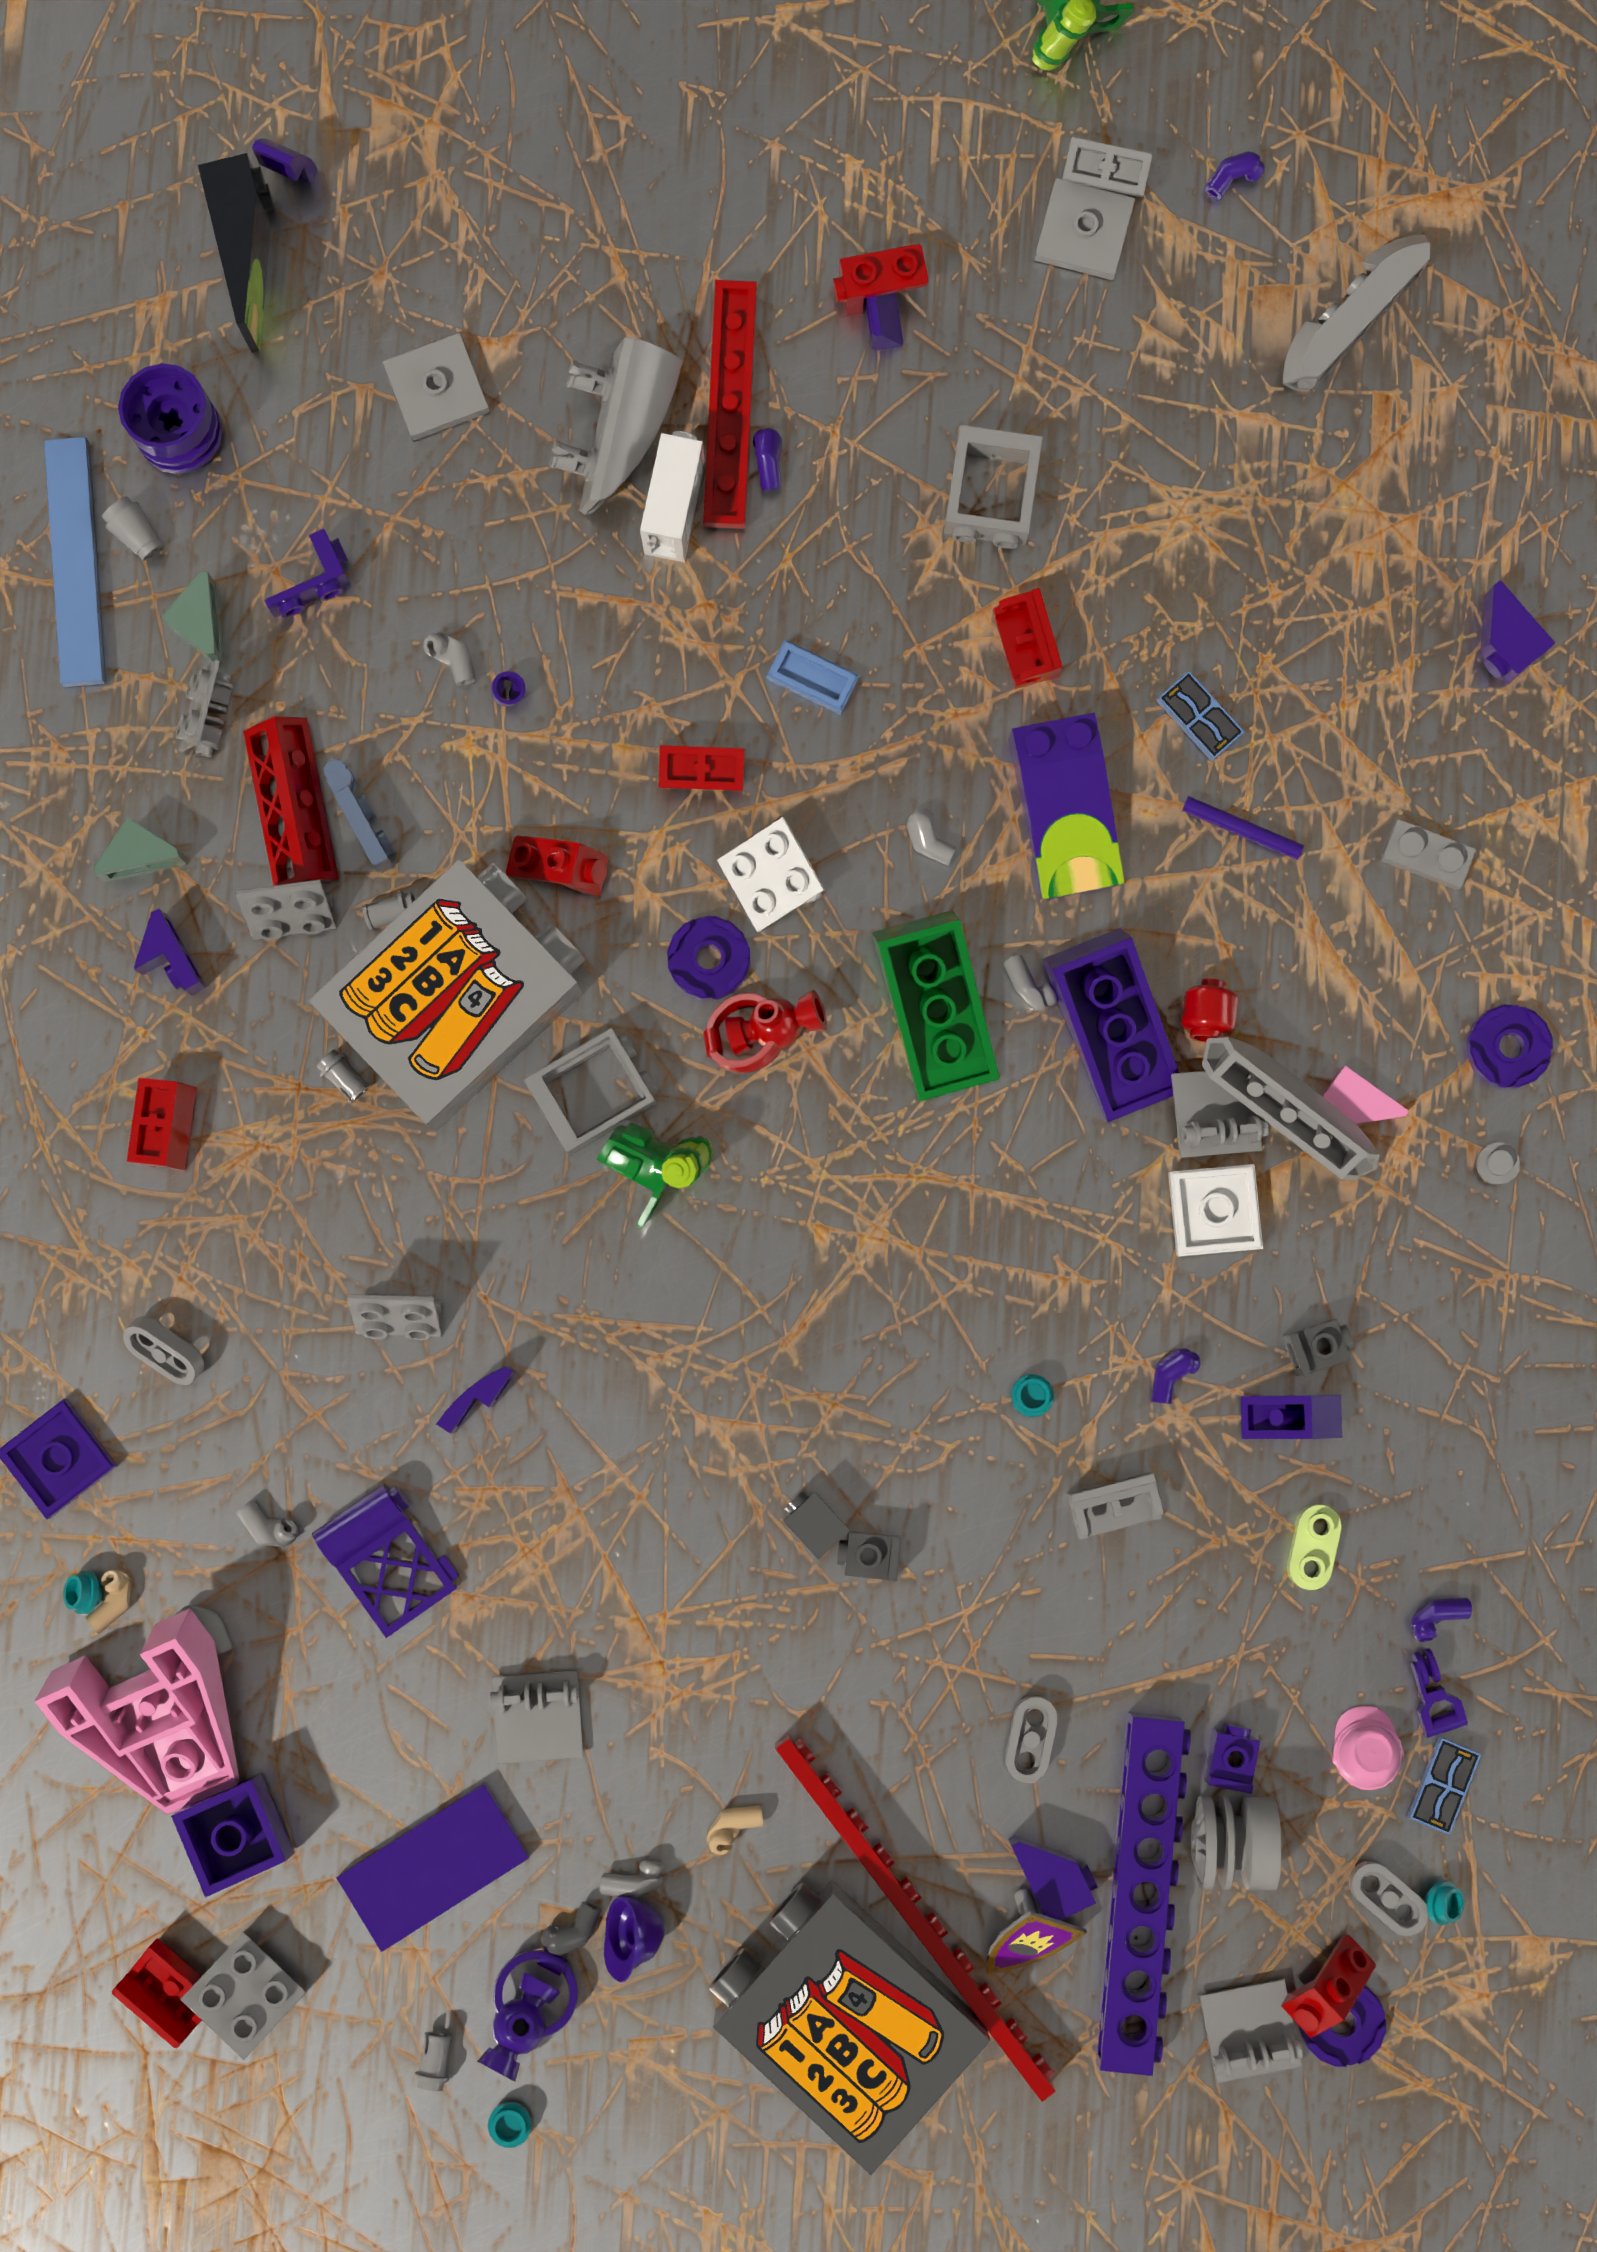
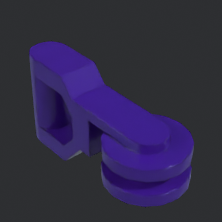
(1422, 1669)

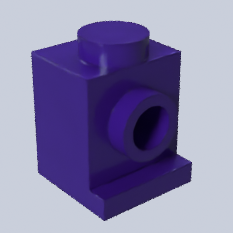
(1219, 1772)

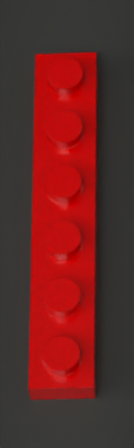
(730, 404)

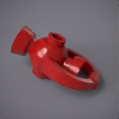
(773, 1024)

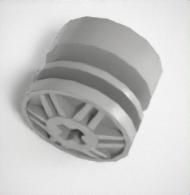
(1237, 1843)

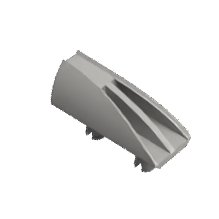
(632, 410)

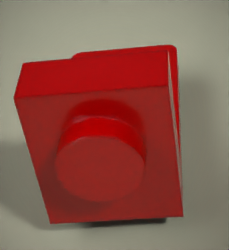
(879, 275)
(558, 863)
(1333, 1991)

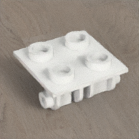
(771, 875)

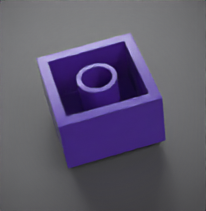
(233, 1835)

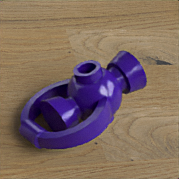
(528, 2008)

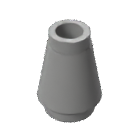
(131, 527)

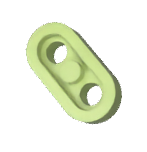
(1310, 1546)

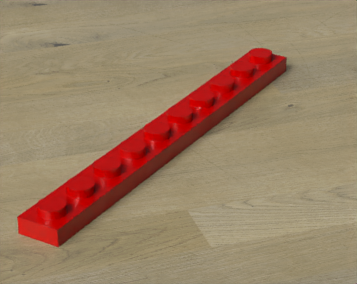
(927, 1928)

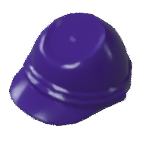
(631, 1936)

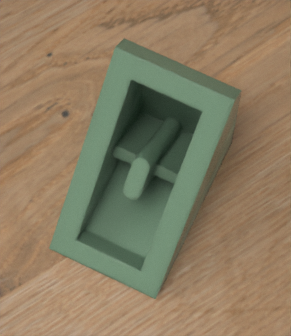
(196, 617)
(136, 852)

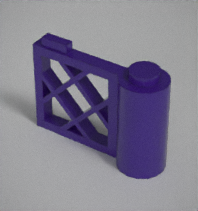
(366, 1529)

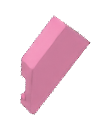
(1361, 1099)

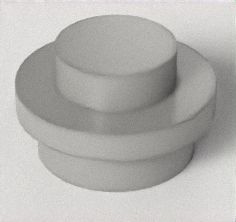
(1498, 1163)

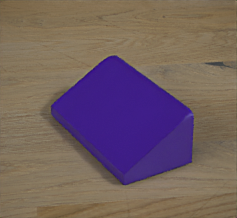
(884, 321)

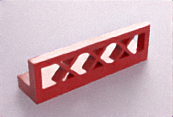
(295, 799)

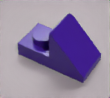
(164, 945)

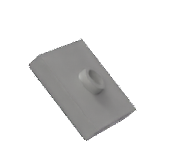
(1084, 229)
(436, 386)

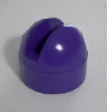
(515, 693)

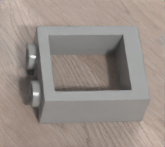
(997, 446)
(552, 1111)

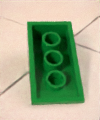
(936, 1004)

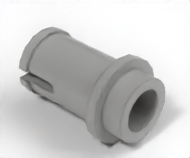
(387, 910)
(342, 1075)
(434, 2061)

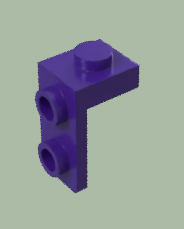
(323, 586)

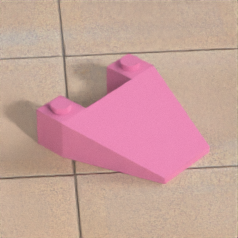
(157, 1730)

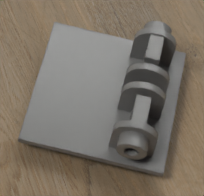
(203, 689)
(286, 910)
(1212, 1119)
(403, 1315)
(537, 1717)
(243, 1996)
(1250, 2031)

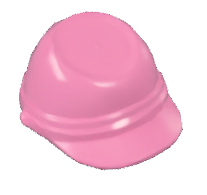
(1367, 1748)

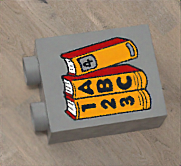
(451, 991)

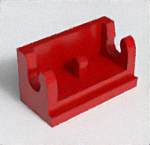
(1027, 639)
(701, 767)
(161, 1123)

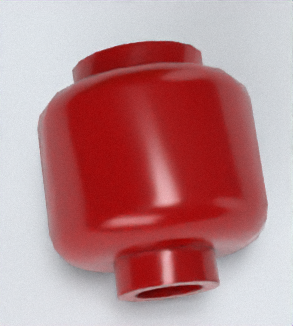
(1210, 1010)

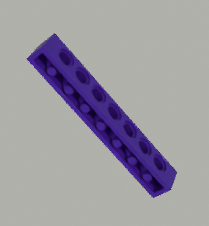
(1117, 2049)

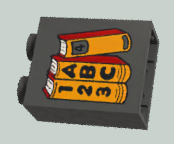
(846, 2022)

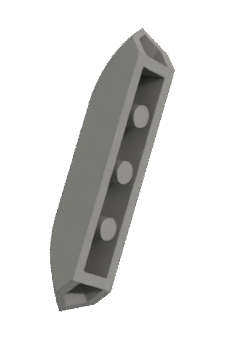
(1323, 345)
(1290, 1107)

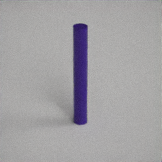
(1242, 828)

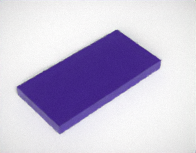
(433, 1867)

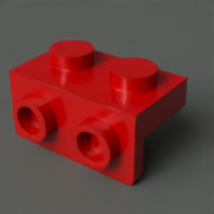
(154, 1993)

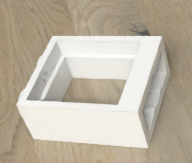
(673, 496)

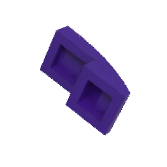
(284, 160)
(485, 1390)

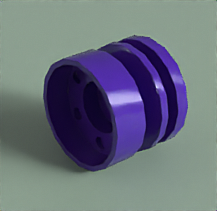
(162, 400)

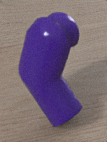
(1233, 167)
(768, 450)
(1170, 1370)
(1436, 1611)

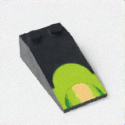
(242, 228)

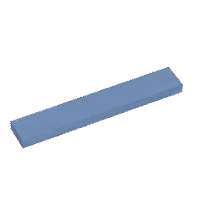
(74, 562)

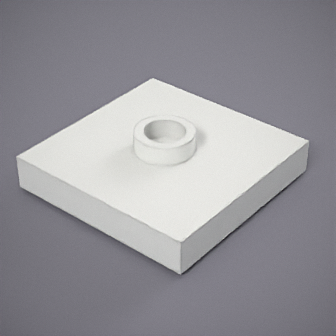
(1215, 1210)

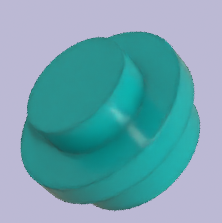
(1032, 1395)
(82, 1592)
(1444, 1903)
(509, 2124)

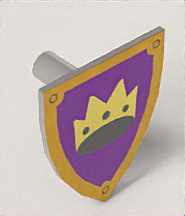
(1029, 1937)

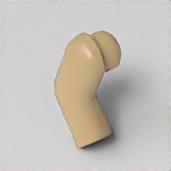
(115, 1600)
(728, 1825)

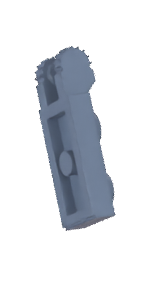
(357, 813)

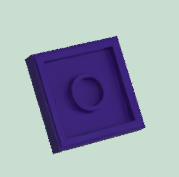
(56, 1459)

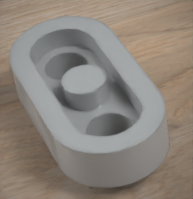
(163, 1350)
(1031, 1738)
(1387, 1897)

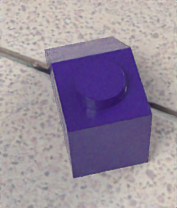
(1510, 635)
(1291, 1417)
(1054, 1878)

